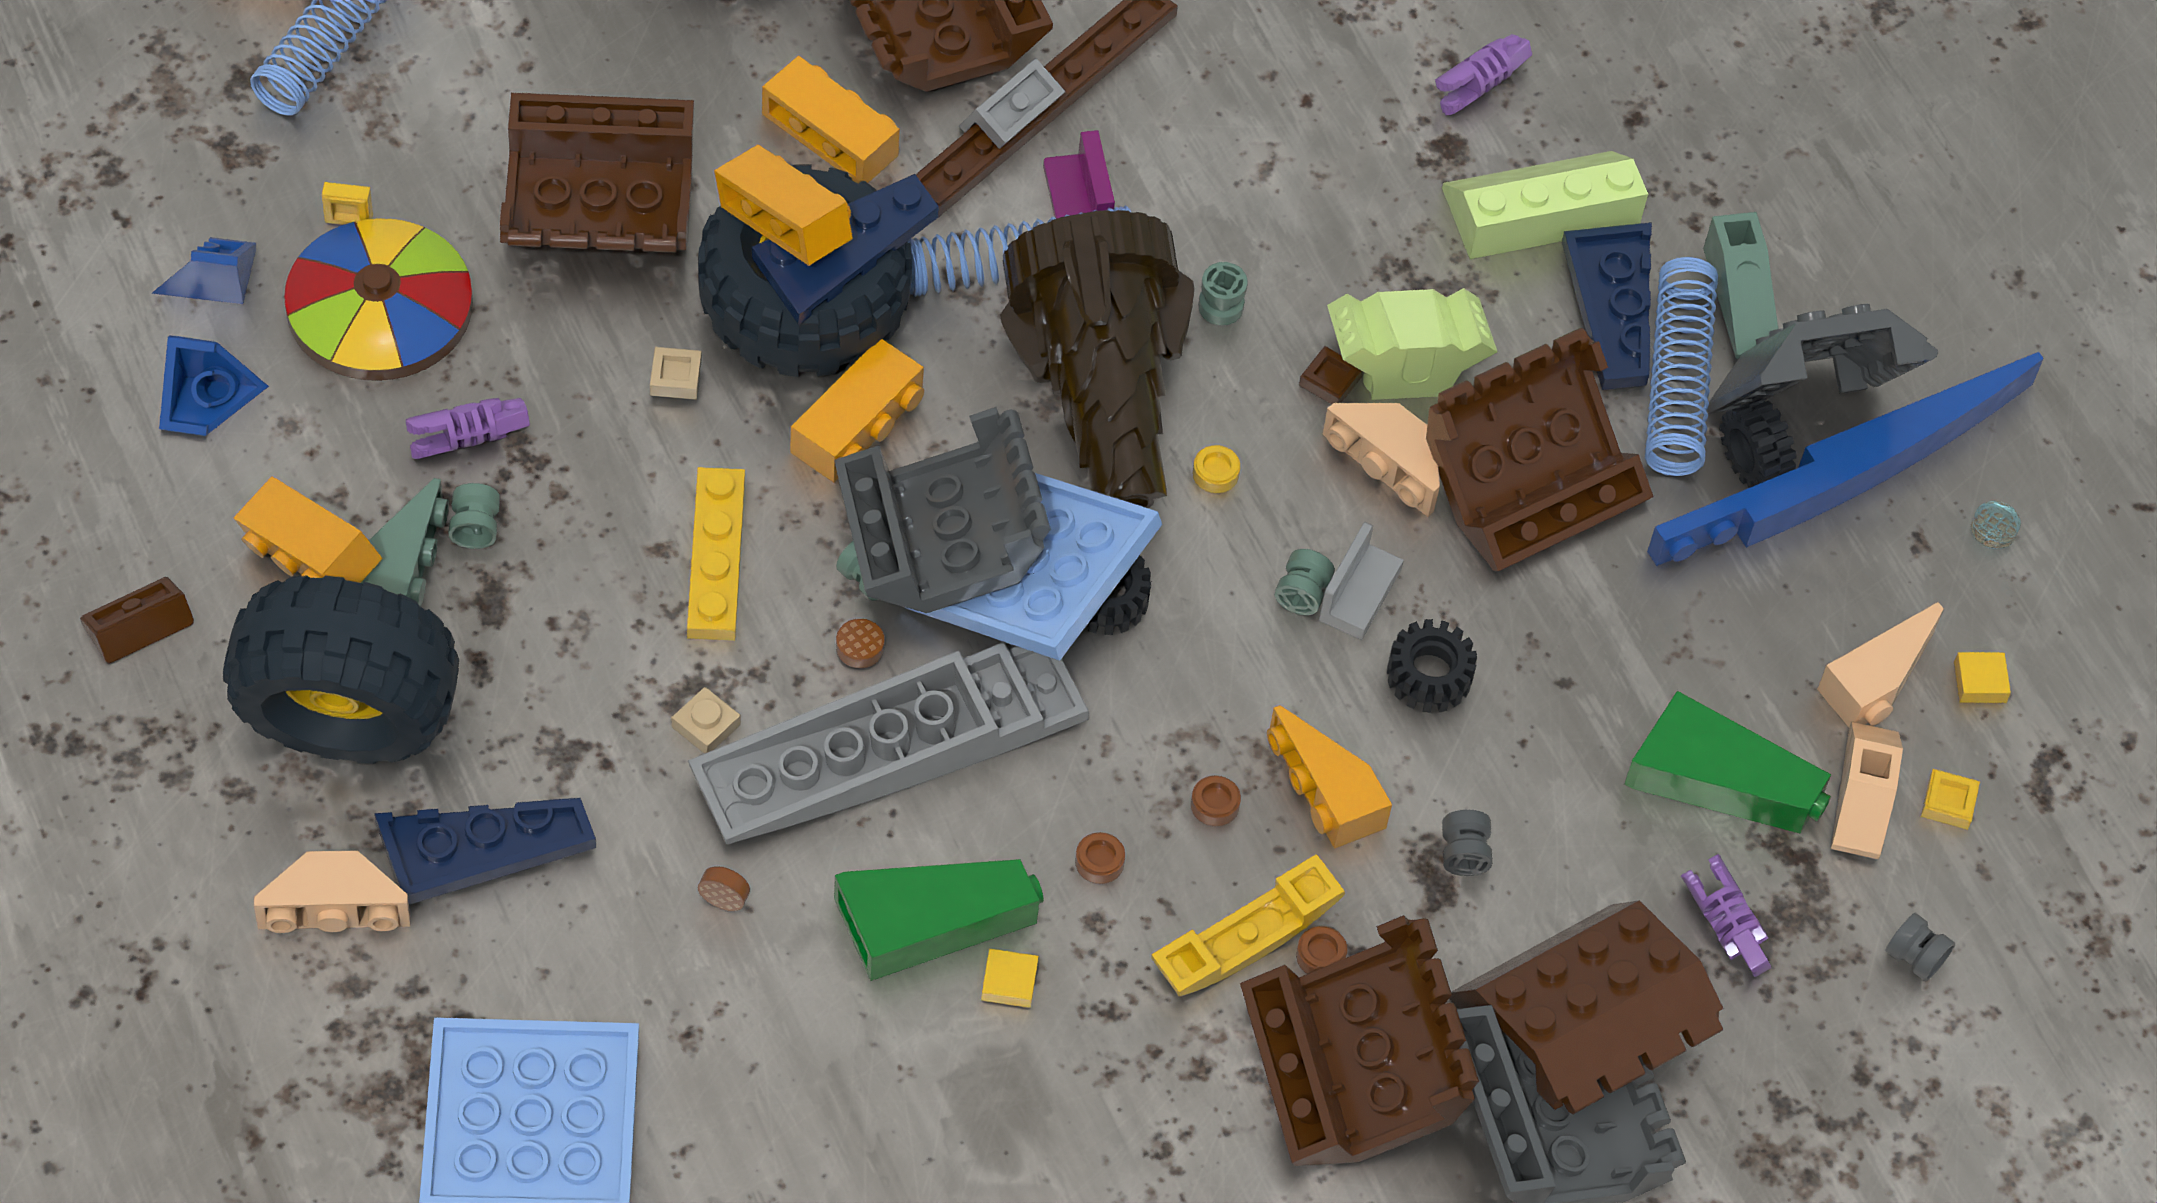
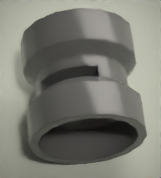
(1467, 842)
(1920, 947)

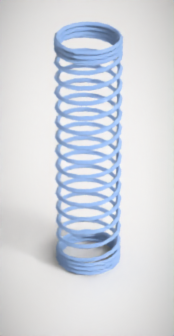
(279, 74)
(919, 282)
(1656, 463)

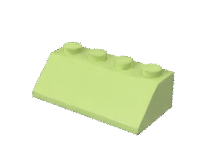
(1544, 200)

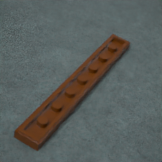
(1075, 70)

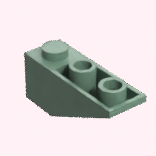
(1744, 278)
(409, 543)

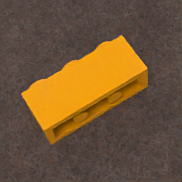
(830, 120)
(784, 204)
(858, 408)
(304, 535)

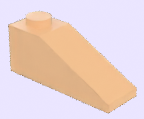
(1869, 678)

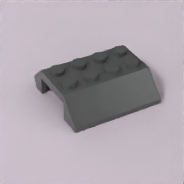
(1863, 346)
(948, 521)
(1561, 1157)

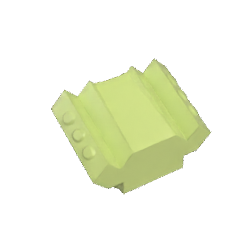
(1411, 339)

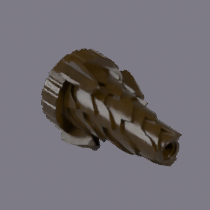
(1092, 314)

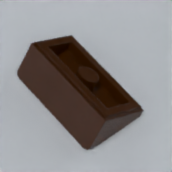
(138, 619)

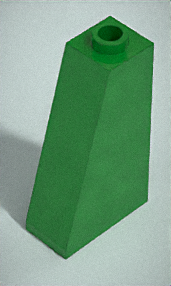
(1726, 769)
(933, 910)

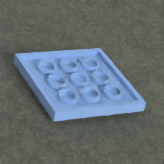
(1081, 563)
(530, 1112)

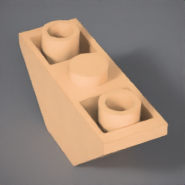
(1389, 447)
(1867, 790)
(331, 894)

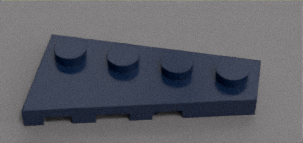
(877, 224)
(1613, 294)
(460, 849)

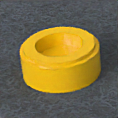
(1216, 469)

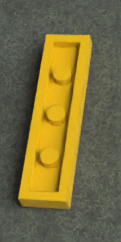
(716, 554)

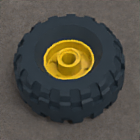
(754, 318)
(341, 669)

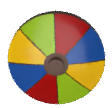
(378, 299)

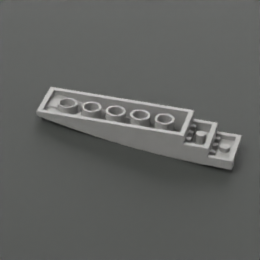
(887, 739)

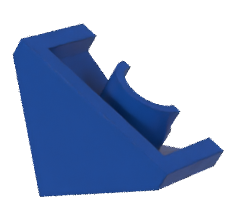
(215, 272)
(203, 386)

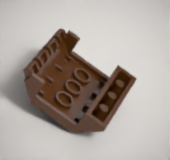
(950, 40)
(598, 172)
(1532, 452)
(1598, 1002)
(1363, 1048)

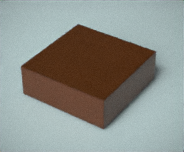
(1330, 376)

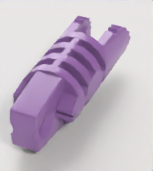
(1482, 72)
(466, 425)
(1730, 917)

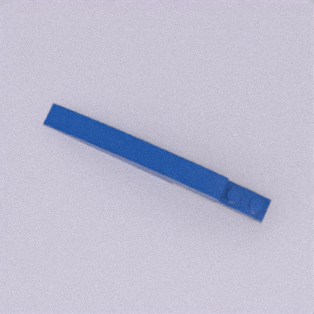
(1844, 465)

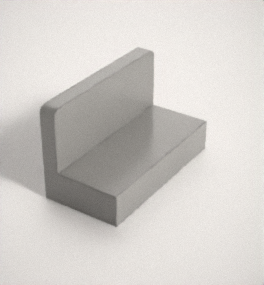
(1015, 104)
(1359, 585)

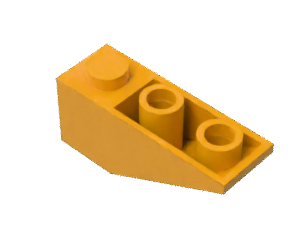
(1337, 784)

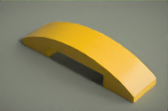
(1251, 931)

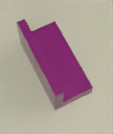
(1079, 180)

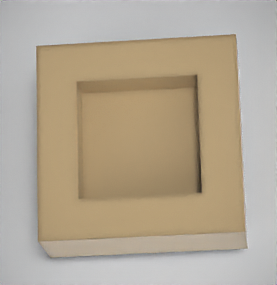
(675, 373)
(706, 721)

